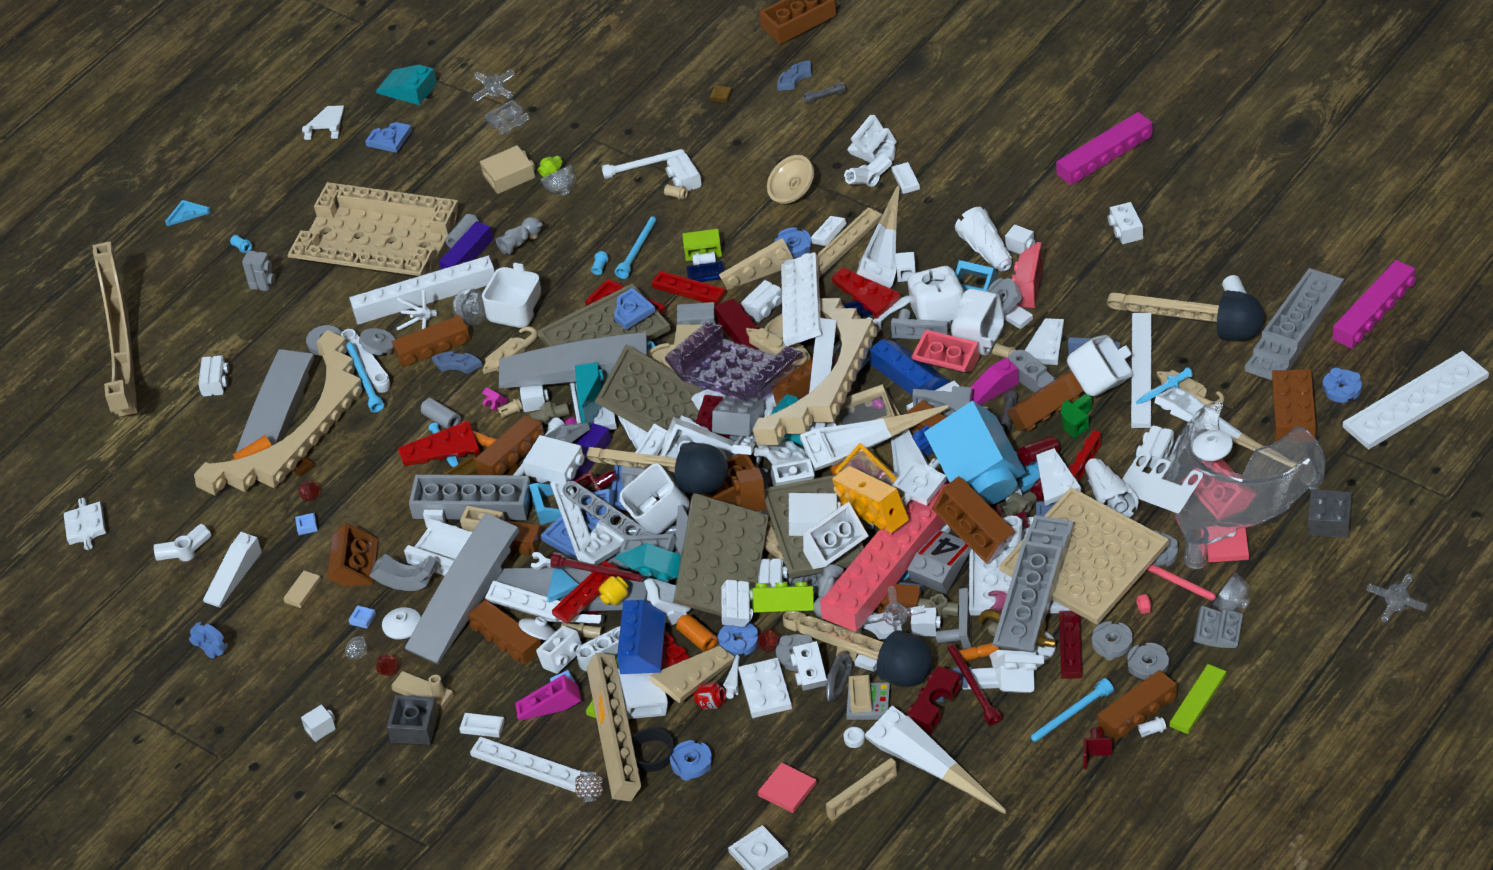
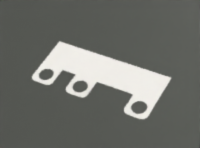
(1157, 490)

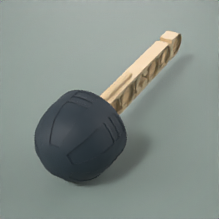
(1237, 315)
(697, 468)
(900, 658)

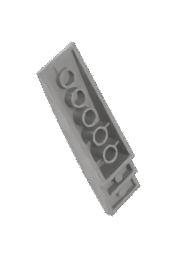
(1294, 323)
(558, 362)
(278, 398)
(539, 582)
(1033, 583)
(462, 588)

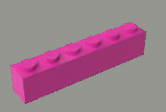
(1104, 148)
(1374, 304)

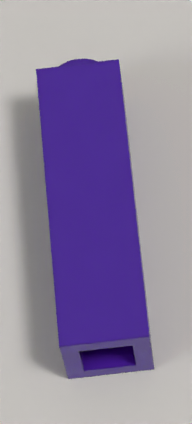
(468, 246)
(596, 437)

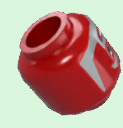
(709, 696)

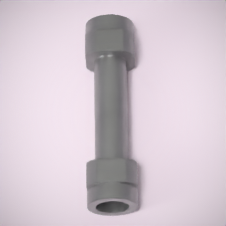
(809, 97)
(1010, 400)

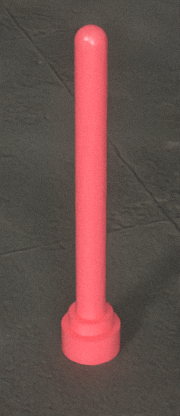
(1182, 582)

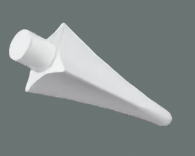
(731, 682)

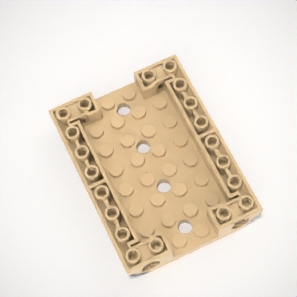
(377, 219)

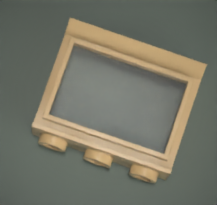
(865, 406)

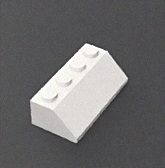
(683, 433)

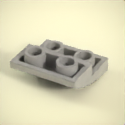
(1218, 628)

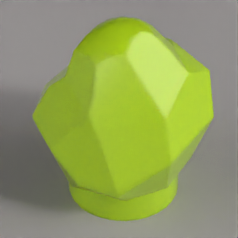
(549, 165)

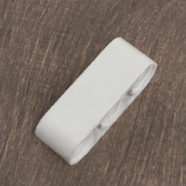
(605, 643)

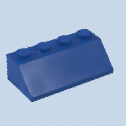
(897, 364)
(641, 638)

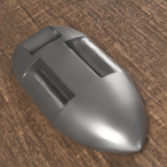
(838, 676)

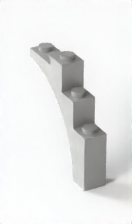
(955, 400)

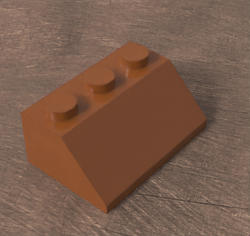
(352, 556)

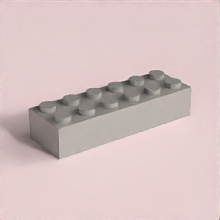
(456, 492)

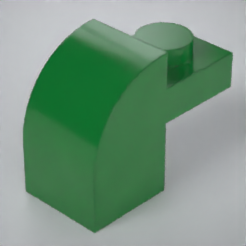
(1075, 417)

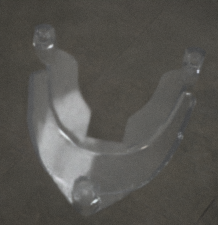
(1233, 500)

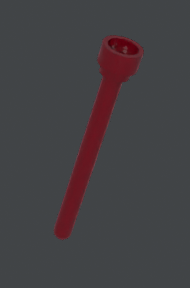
(559, 561)
(991, 715)

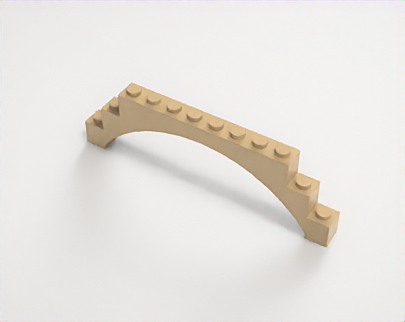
(121, 390)
(827, 398)
(278, 460)

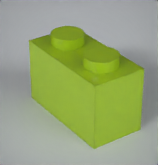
(701, 242)

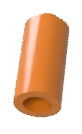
(253, 448)
(696, 632)

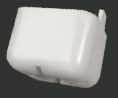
(935, 294)
(641, 501)

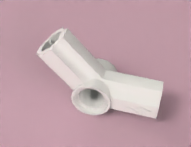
(868, 174)
(183, 546)

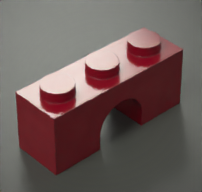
(940, 684)

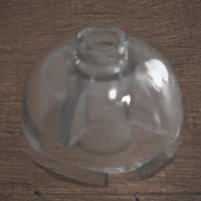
(560, 181)
(469, 306)
(1233, 595)

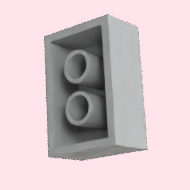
(737, 416)

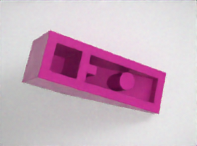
(995, 381)
(549, 699)

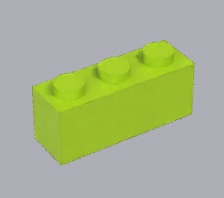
(782, 597)

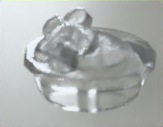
(356, 648)

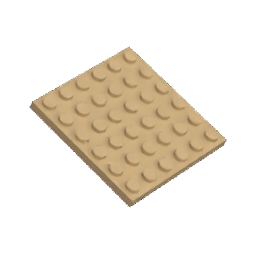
(1102, 557)

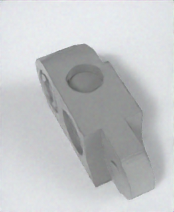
(1030, 370)

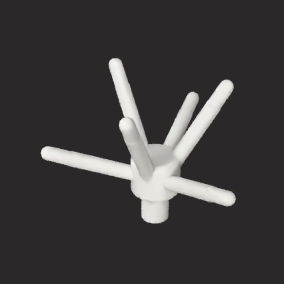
(422, 313)

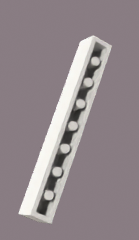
(437, 286)

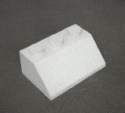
(833, 536)

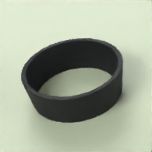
(648, 735)

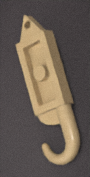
(770, 343)
(509, 348)
(1190, 386)

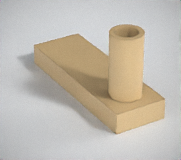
(414, 686)

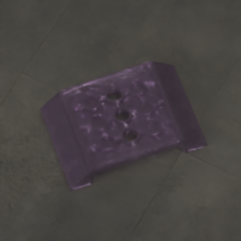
(725, 365)

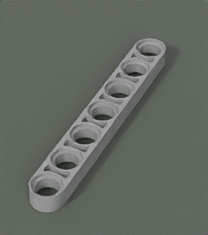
(610, 512)

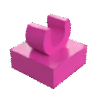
(493, 397)

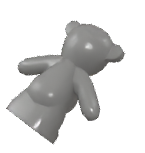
(515, 237)
(830, 575)

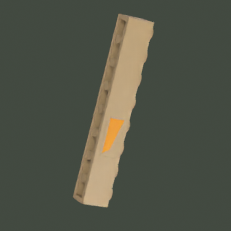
(613, 727)

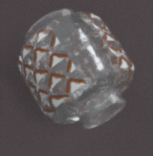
(588, 786)

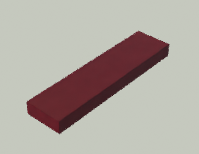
(1070, 645)

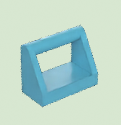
(977, 270)
(544, 514)

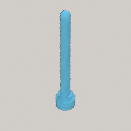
(624, 269)
(375, 402)
(1102, 689)

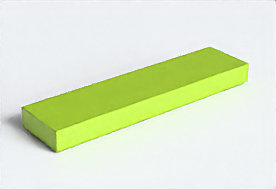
(1198, 699)

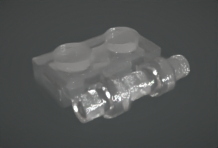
(505, 113)

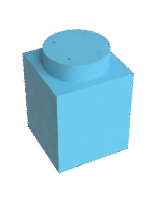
(978, 451)

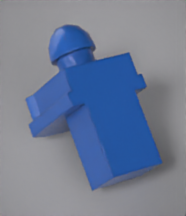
(921, 441)

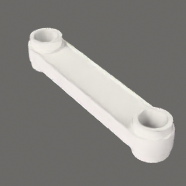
(374, 371)

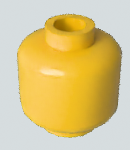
(613, 591)

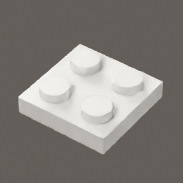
(758, 850)

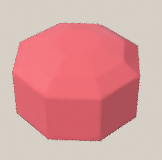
(1143, 603)

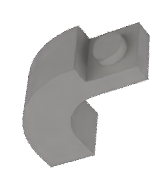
(402, 576)

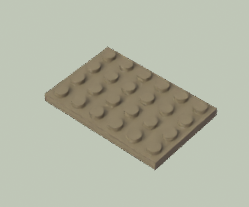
(598, 321)
(646, 392)
(718, 546)
(792, 546)

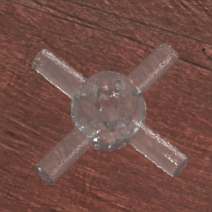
(493, 85)
(1397, 597)
(892, 608)

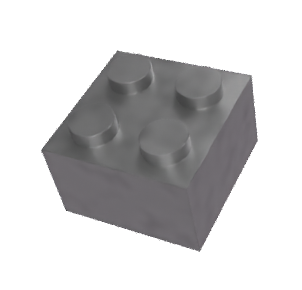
(1329, 513)
(412, 719)

